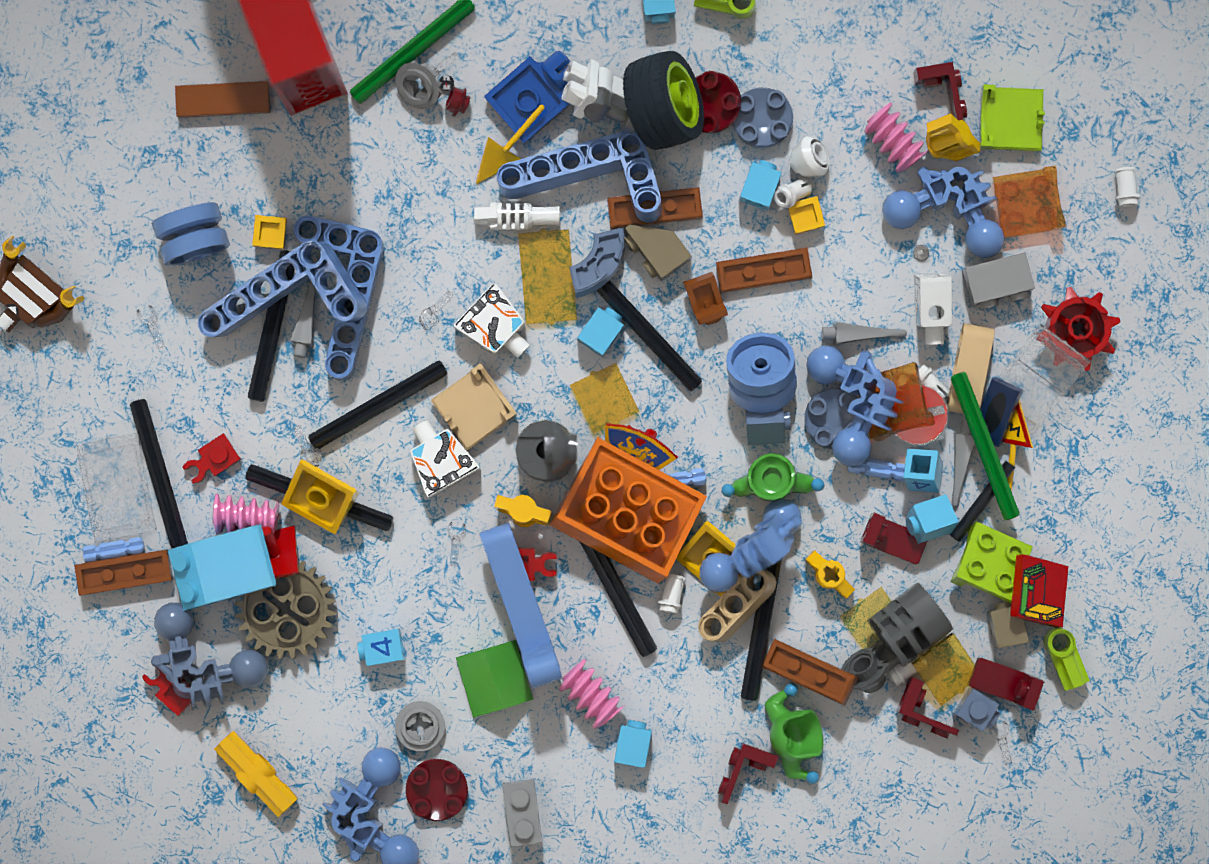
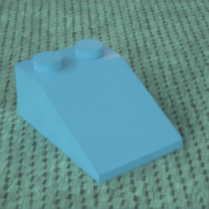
(222, 567)

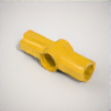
(256, 773)

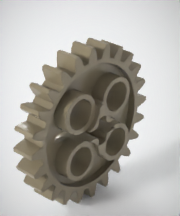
(269, 632)

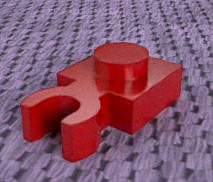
(216, 456)
(536, 564)
(166, 693)

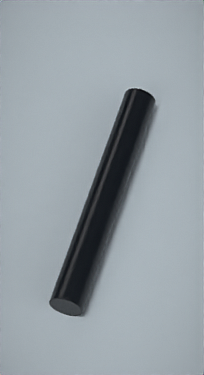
(978, 506)

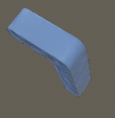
(588, 168)
(358, 259)
(281, 286)
(521, 605)

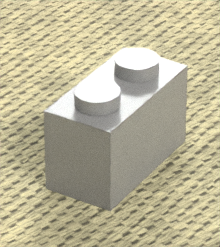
(998, 280)
(522, 812)

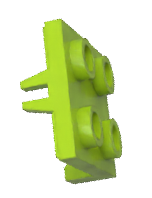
(1011, 118)
(989, 561)

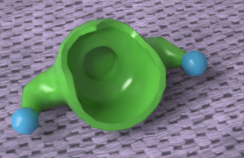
(772, 479)
(794, 735)

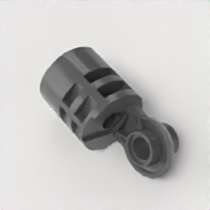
(559, 450)
(904, 632)

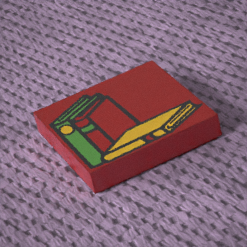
(1039, 591)

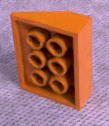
(628, 510)

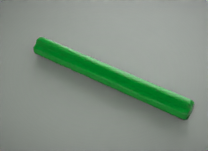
(412, 50)
(985, 445)

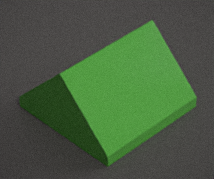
(494, 678)

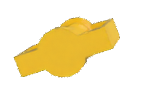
(952, 143)
(523, 510)
(830, 574)

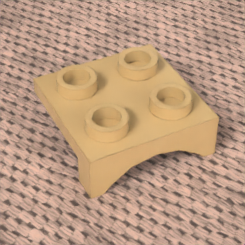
(474, 407)

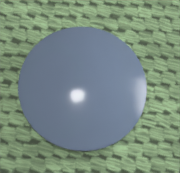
(763, 117)
(828, 415)

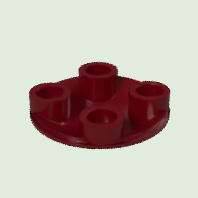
(720, 101)
(436, 789)

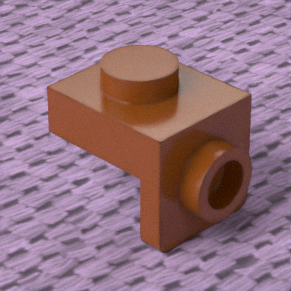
(705, 299)

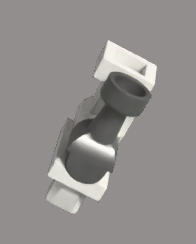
(596, 94)

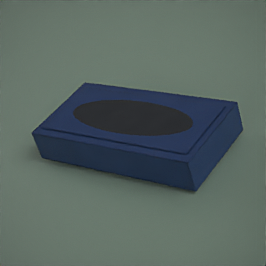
(999, 408)

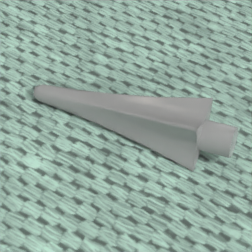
(303, 332)
(847, 333)
(962, 452)

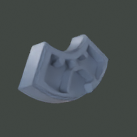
(600, 263)

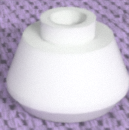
(810, 157)

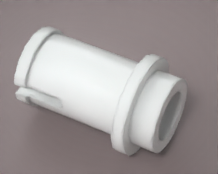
(1126, 187)
(787, 195)
(930, 379)
(672, 594)
(899, 675)

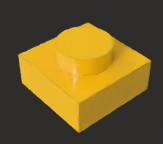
(806, 215)
(269, 232)

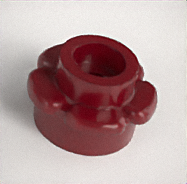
(457, 101)

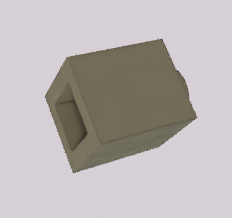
(1005, 629)

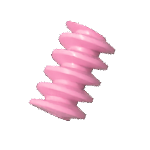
(894, 138)
(242, 515)
(590, 694)

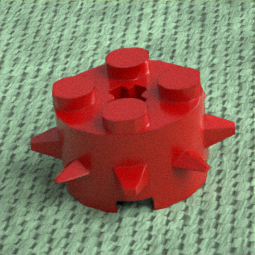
(1094, 320)

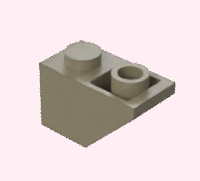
(660, 249)

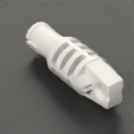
(515, 216)

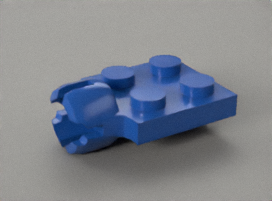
(526, 89)

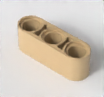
(973, 358)
(723, 610)

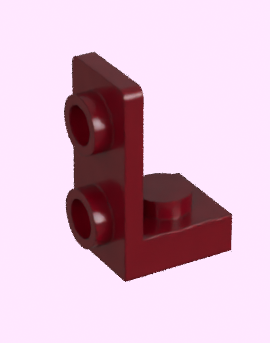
(933, 75)
(892, 539)
(1006, 683)
(914, 696)
(758, 759)

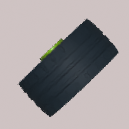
(663, 100)

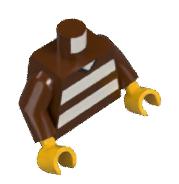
(30, 292)

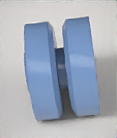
(190, 233)
(761, 372)

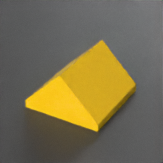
(319, 497)
(705, 542)

